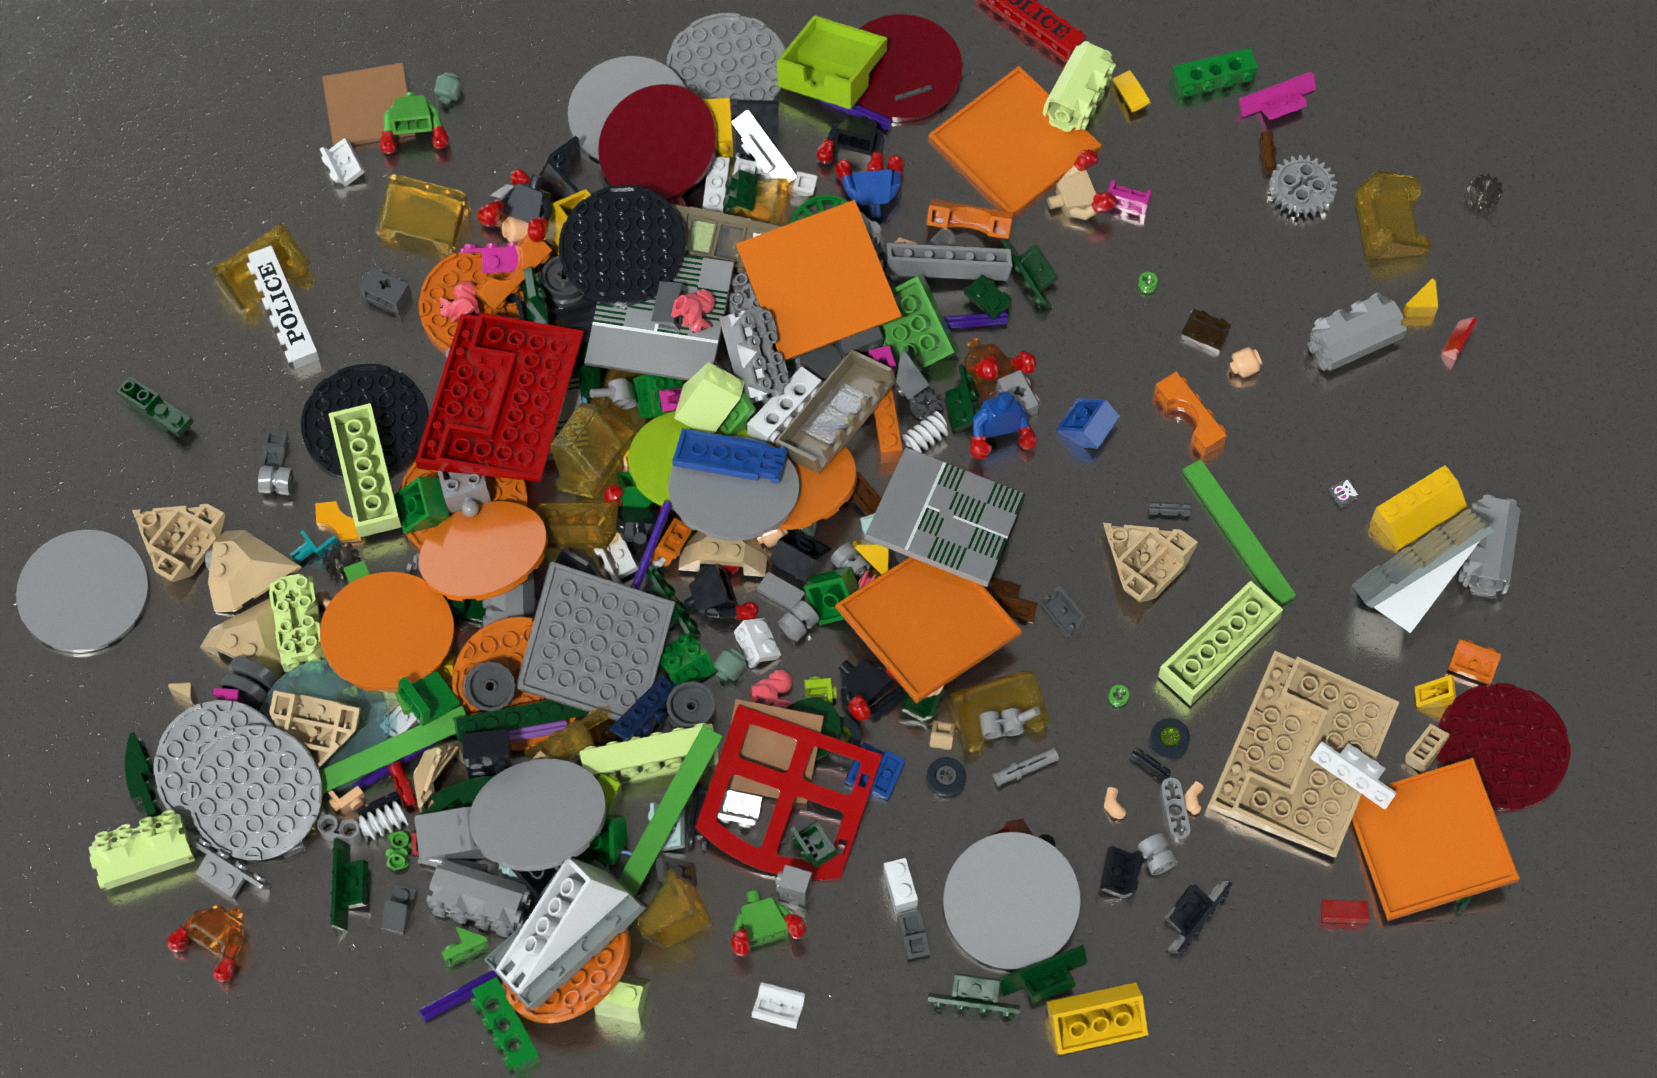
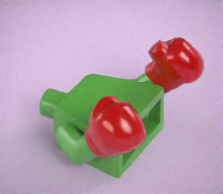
(412, 115)
(763, 922)

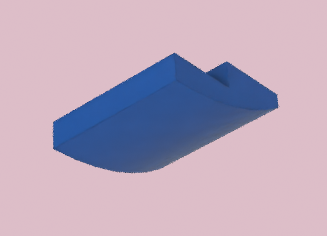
(886, 774)

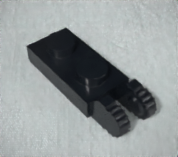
(698, 800)

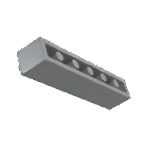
(946, 261)

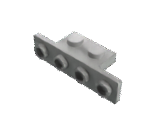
(224, 872)

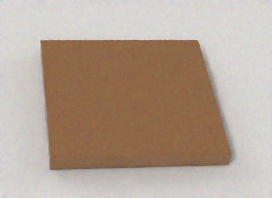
(359, 101)
(773, 749)

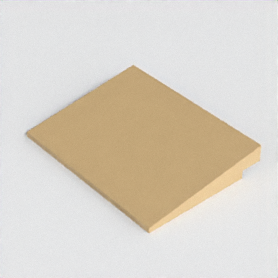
(1270, 768)

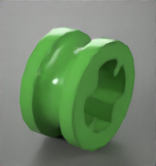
(1142, 282)
(1114, 701)

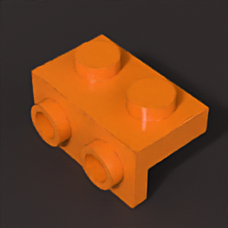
(1474, 661)

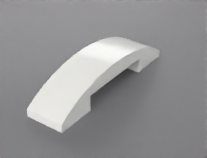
(802, 185)

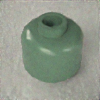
(448, 88)
(730, 665)

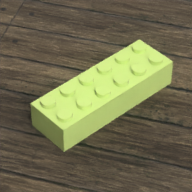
(364, 470)
(1220, 643)
(643, 757)

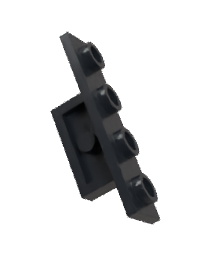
(1192, 911)

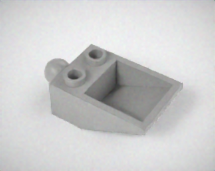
(464, 492)
(446, 835)

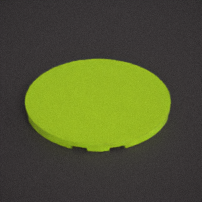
(653, 454)

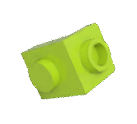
(820, 686)

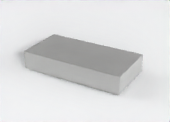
(780, 591)

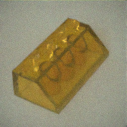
(579, 523)

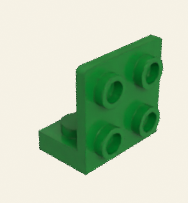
(648, 396)
(686, 660)
(427, 697)

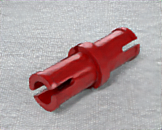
(402, 784)

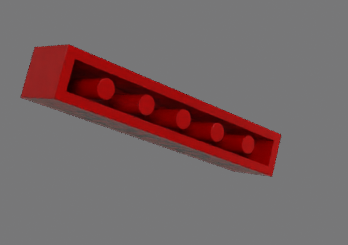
(1041, 24)

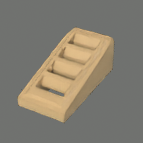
(1420, 760)

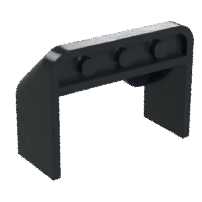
(554, 180)

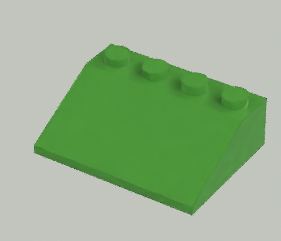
(920, 326)

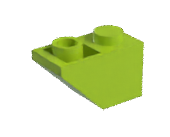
(612, 792)

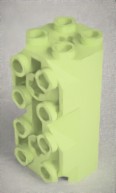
(1079, 87)
(296, 620)
(140, 852)

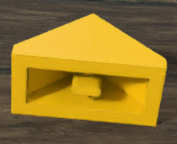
(1423, 303)
(874, 554)
(1436, 693)

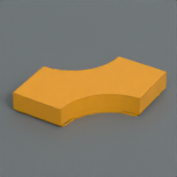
(330, 516)

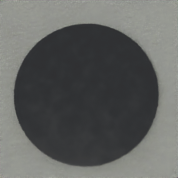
(622, 245)
(396, 405)

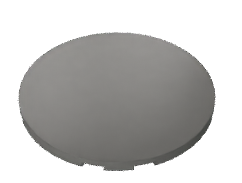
(728, 59)
(607, 86)
(731, 505)
(82, 591)
(186, 739)
(255, 792)
(537, 814)
(1011, 900)

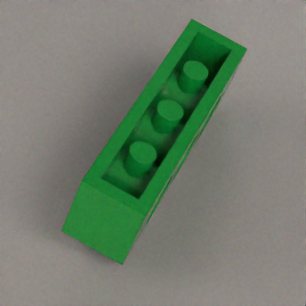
(1222, 65)
(491, 993)

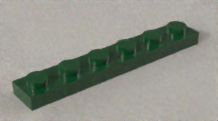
(515, 717)

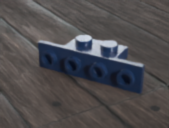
(645, 712)

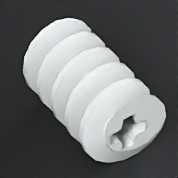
(925, 432)
(382, 821)

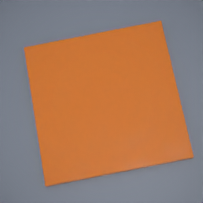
(1010, 144)
(819, 280)
(927, 624)
(1433, 841)

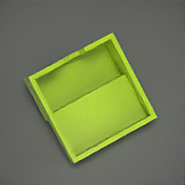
(830, 62)

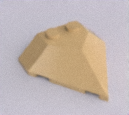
(179, 537)
(709, 550)
(1148, 557)
(243, 569)
(248, 636)
(315, 722)
(430, 766)

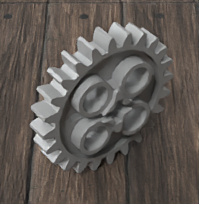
(1303, 186)

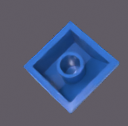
(1088, 422)

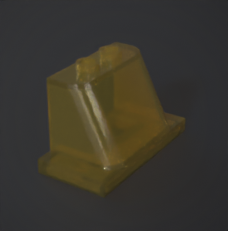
(588, 451)
(674, 913)

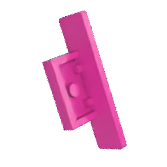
(1280, 98)
(495, 258)

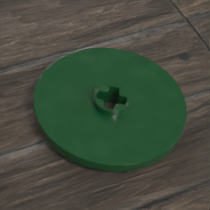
(831, 721)

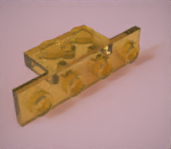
(571, 740)

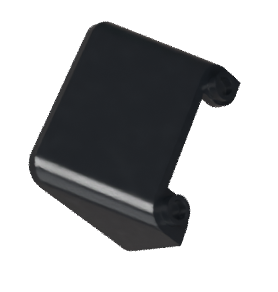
(574, 317)

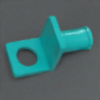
(309, 547)

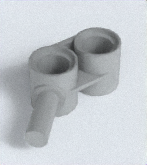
(620, 392)
(1008, 724)
(339, 829)

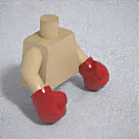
(1076, 193)

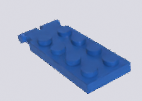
(729, 456)

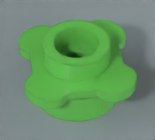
(404, 836)
(396, 864)

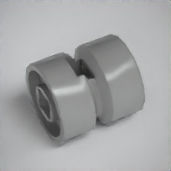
(275, 480)
(849, 556)
(796, 622)
(1156, 851)

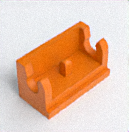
(672, 541)

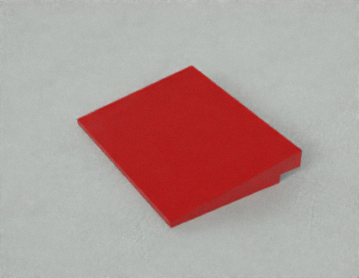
(499, 398)

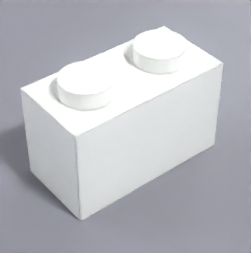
(900, 885)

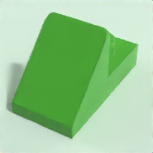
(739, 416)
(471, 944)

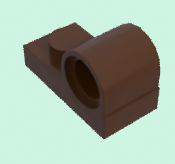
(865, 496)

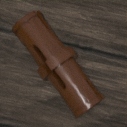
(1268, 151)

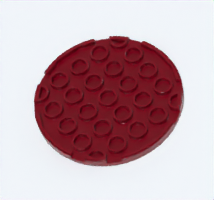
(915, 57)
(658, 140)
(1513, 740)

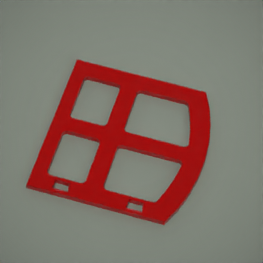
(790, 787)

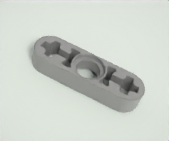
(1178, 793)

